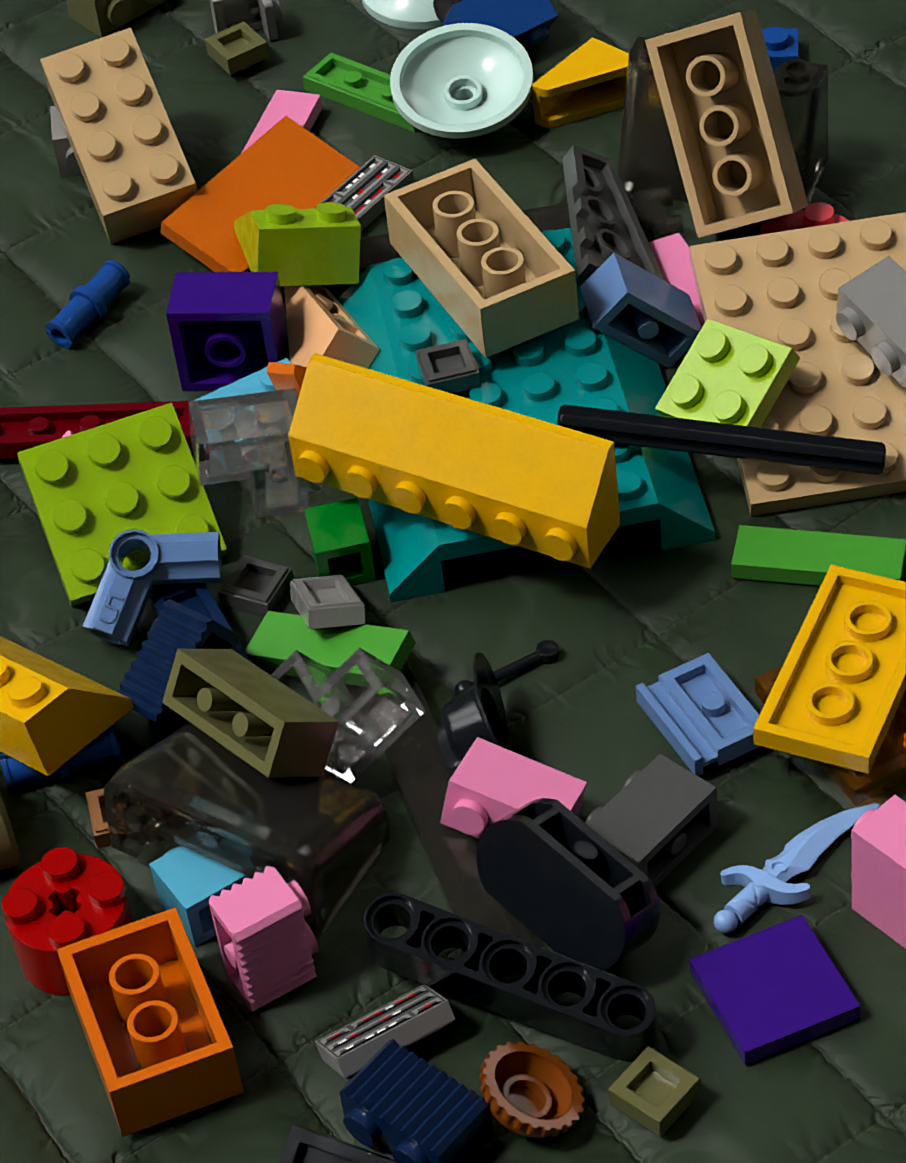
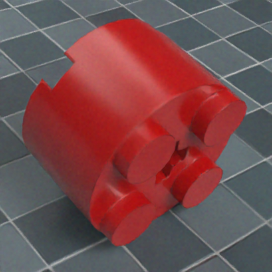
(60, 904)

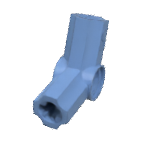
(124, 593)

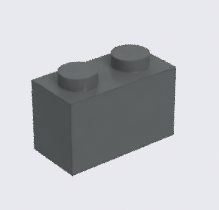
(658, 817)

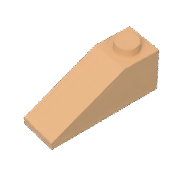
(324, 327)

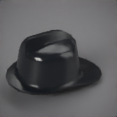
(473, 714)

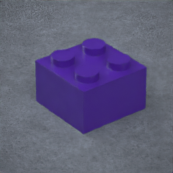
(225, 326)

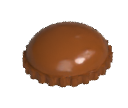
(530, 1090)

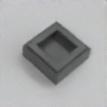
(448, 367)
(256, 586)

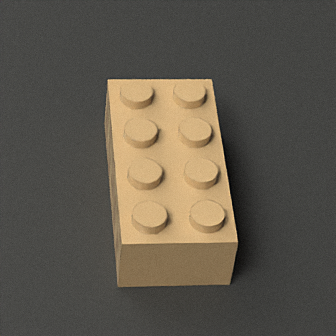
(727, 123)
(119, 134)
(481, 257)

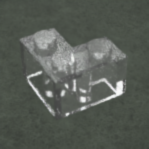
(250, 441)
(366, 699)

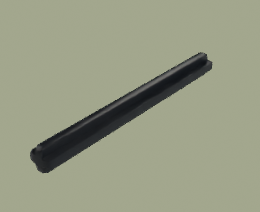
(726, 439)

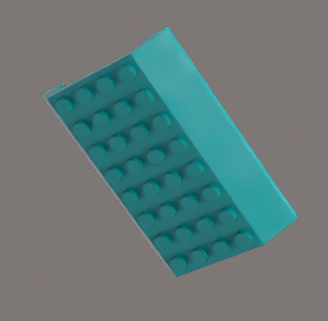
(532, 379)

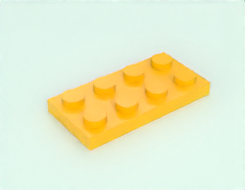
(841, 673)

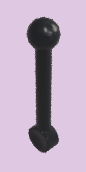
(546, 652)

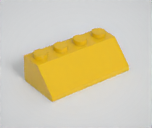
(50, 709)

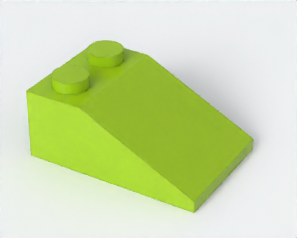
(302, 244)

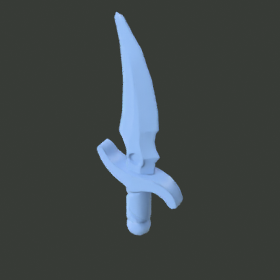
(770, 883)

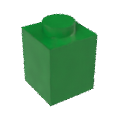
(340, 541)

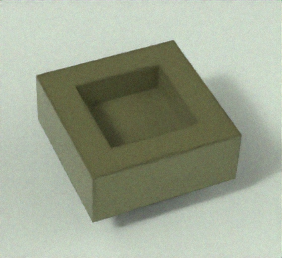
(237, 48)
(654, 1091)

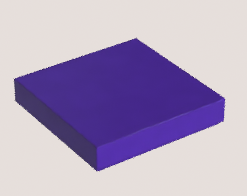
(774, 989)

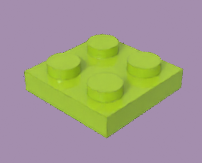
(728, 377)

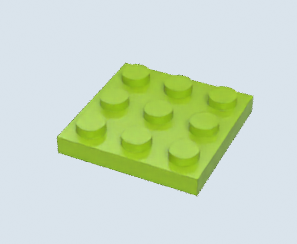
(112, 482)

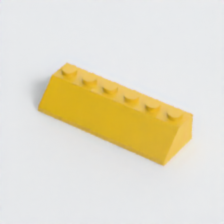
(456, 460)

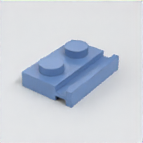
(700, 713)

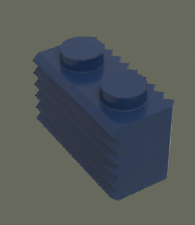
(149, 674)
(414, 1110)

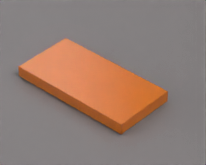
(278, 168)

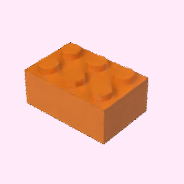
(150, 1021)

